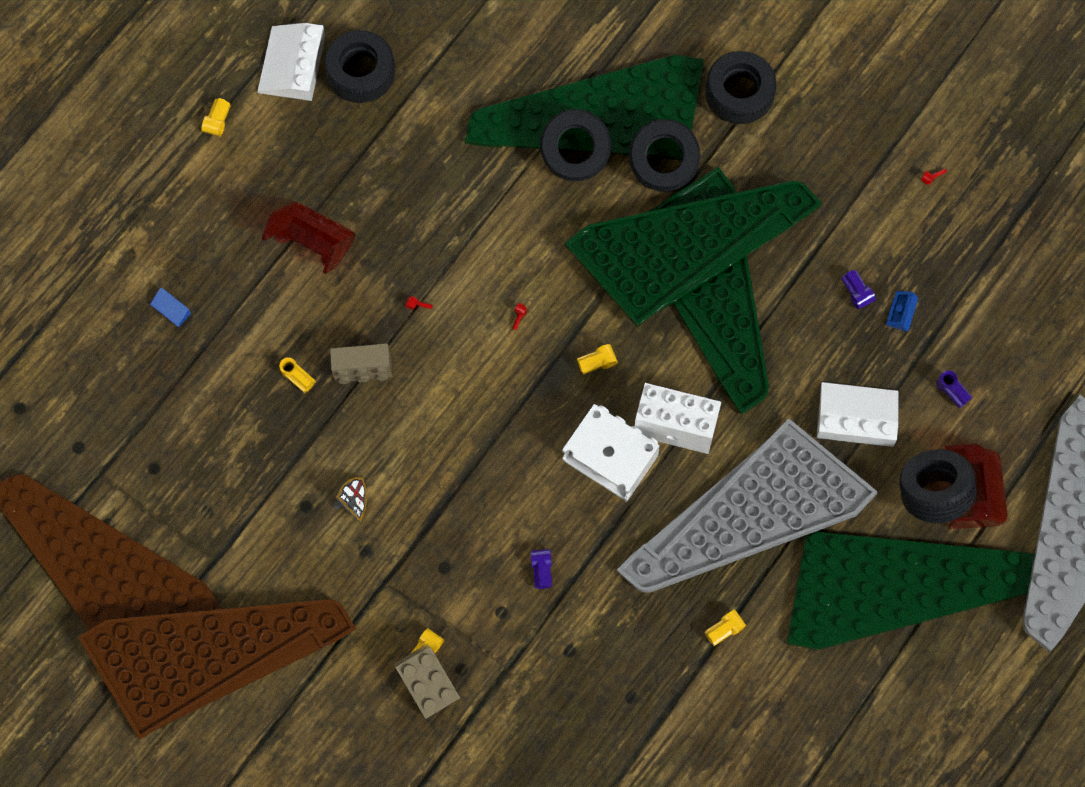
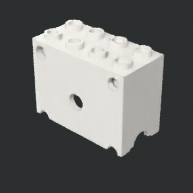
(677, 418)
(605, 436)

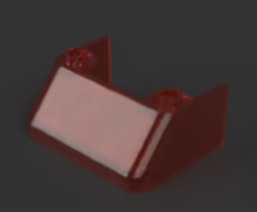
(312, 231)
(993, 510)

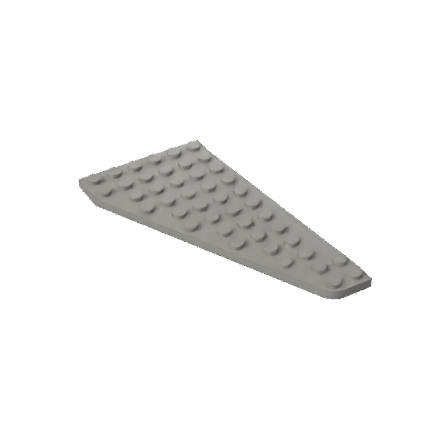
(765, 501)
(1058, 566)

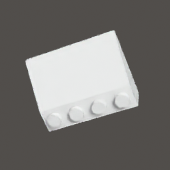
(292, 60)
(858, 414)

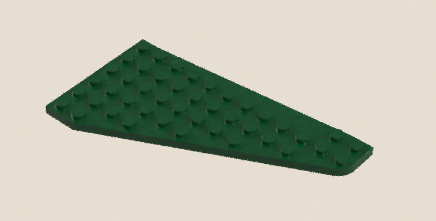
(620, 98)
(670, 251)
(724, 313)
(878, 585)

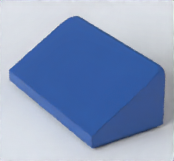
(170, 307)
(902, 310)

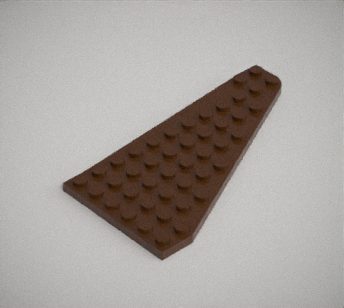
(95, 564)
(189, 659)

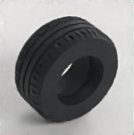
(353, 45)
(740, 65)
(575, 119)
(671, 130)
(938, 505)

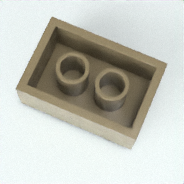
(361, 363)
(426, 681)

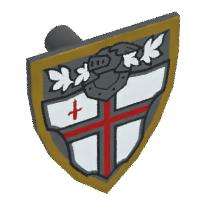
(353, 497)

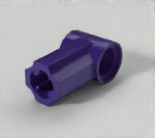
(860, 293)
(955, 390)
(541, 563)

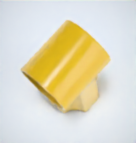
(215, 121)
(601, 358)
(297, 375)
(729, 625)
(430, 638)

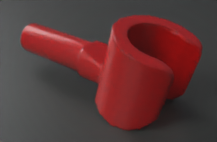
(928, 178)
(412, 302)
(521, 310)

